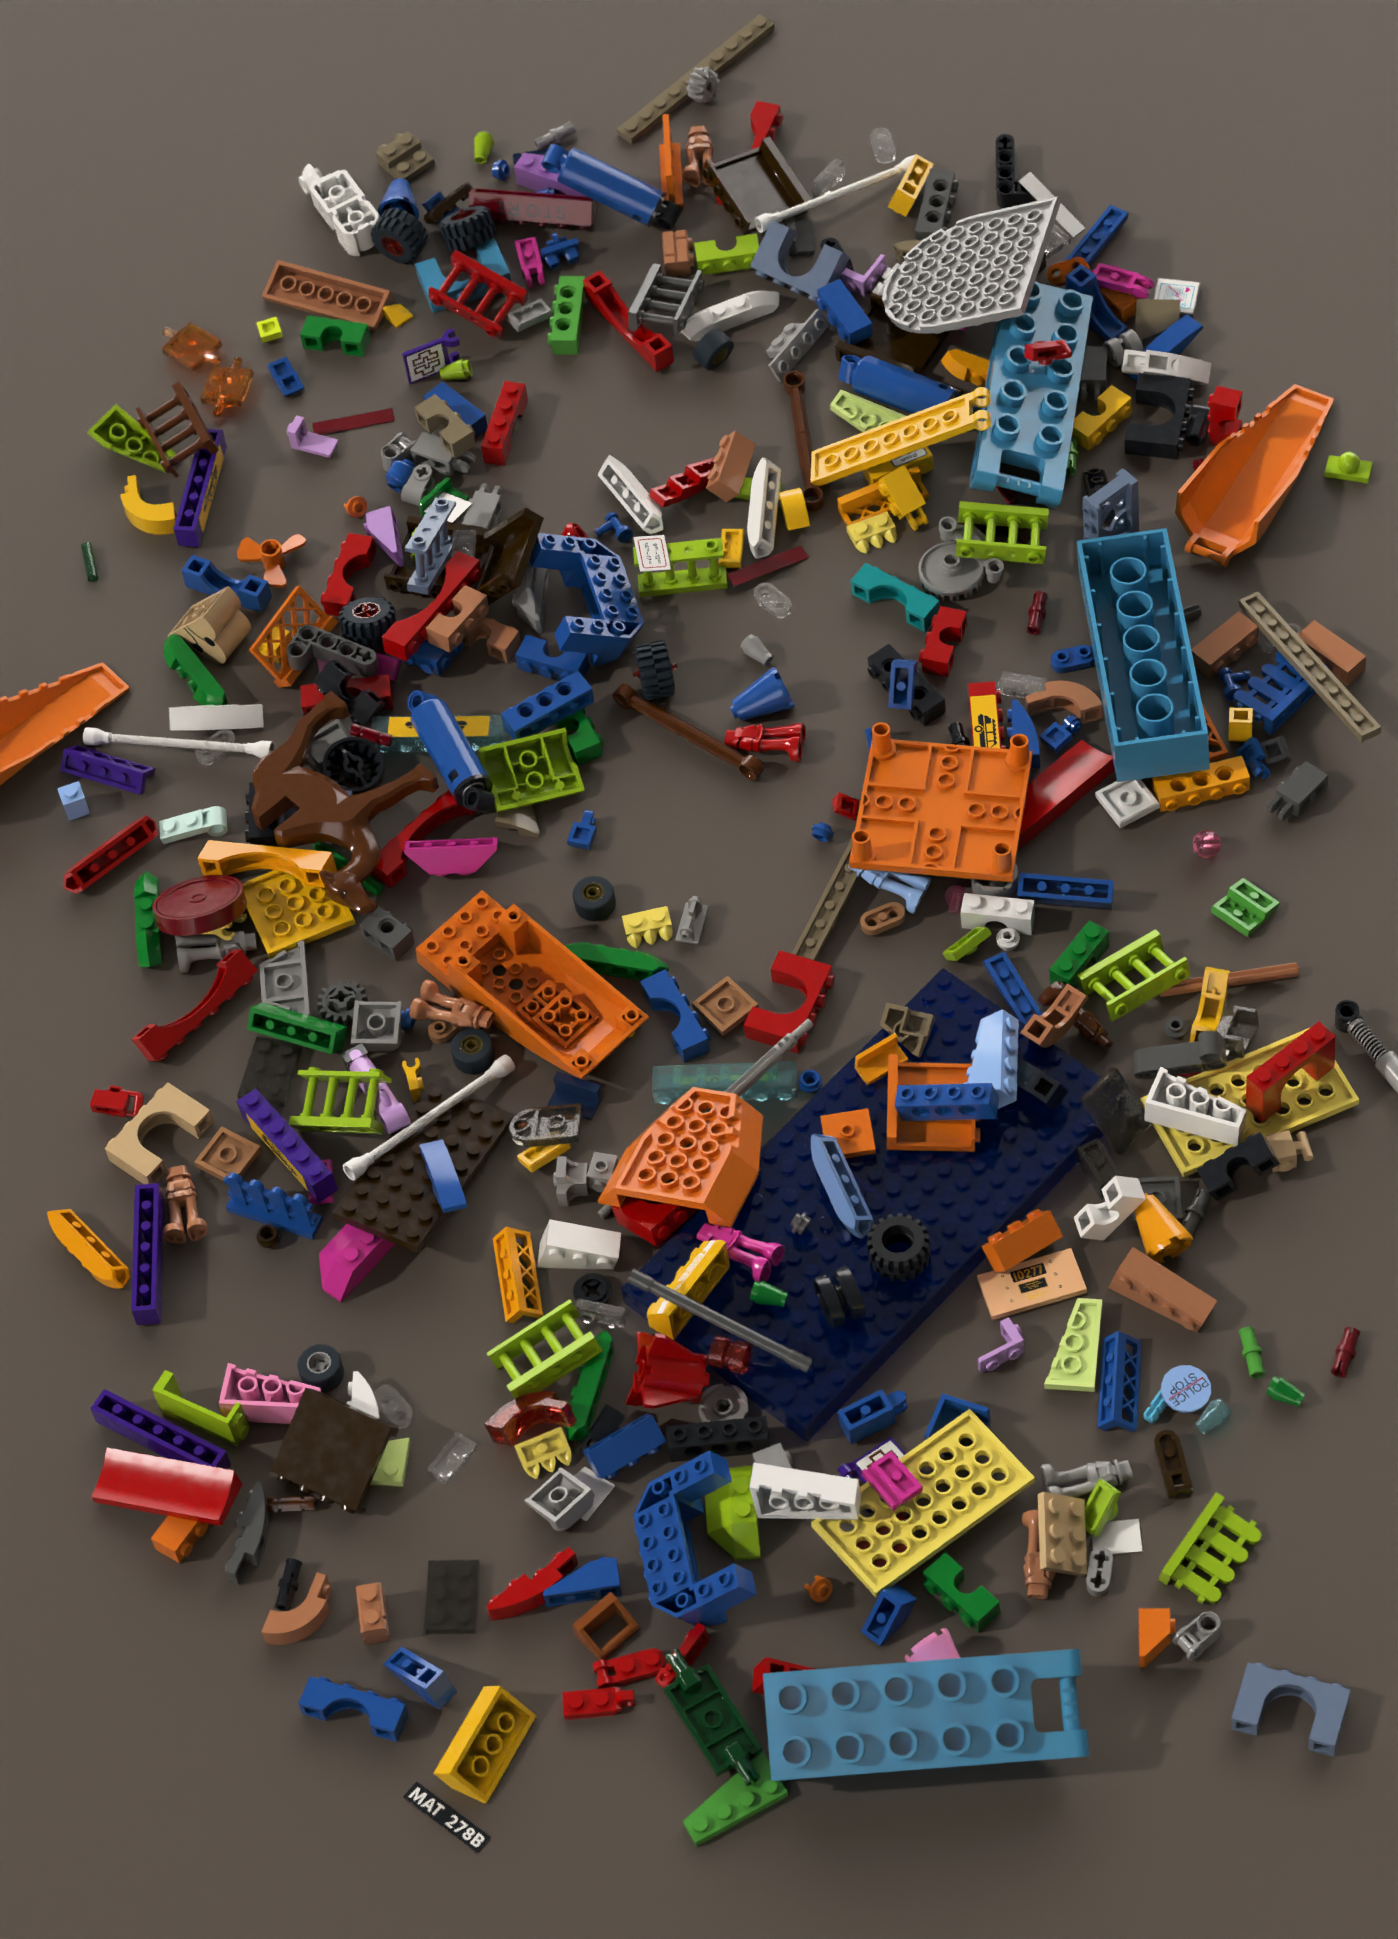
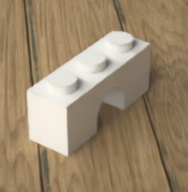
(1012, 912)
(1121, 1199)

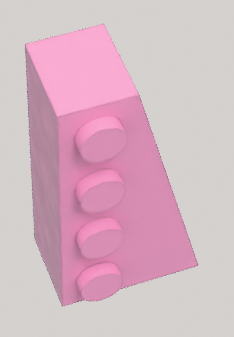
(261, 1397)

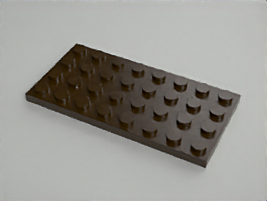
(395, 1192)

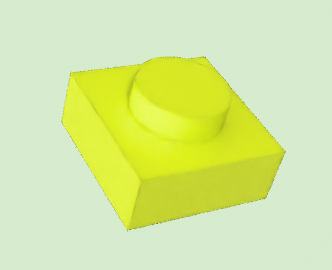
(269, 329)

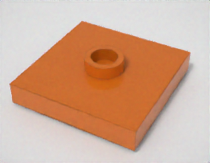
(852, 1132)

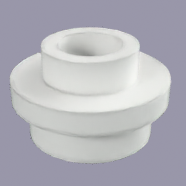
(1007, 944)

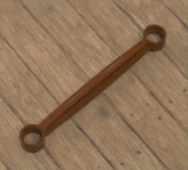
(802, 437)
(748, 766)

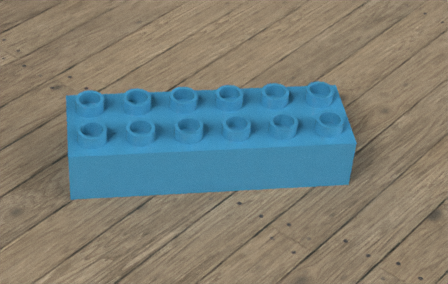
(1142, 655)

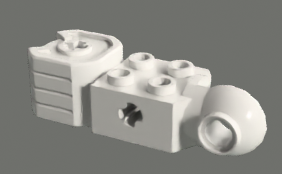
(342, 207)

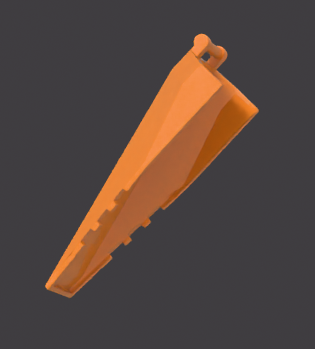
(1250, 475)
(49, 713)

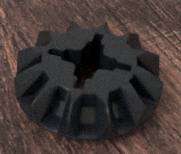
(593, 1281)

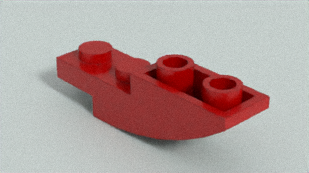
(526, 1593)

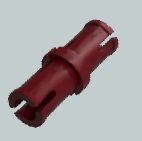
(1037, 612)
(1345, 1352)

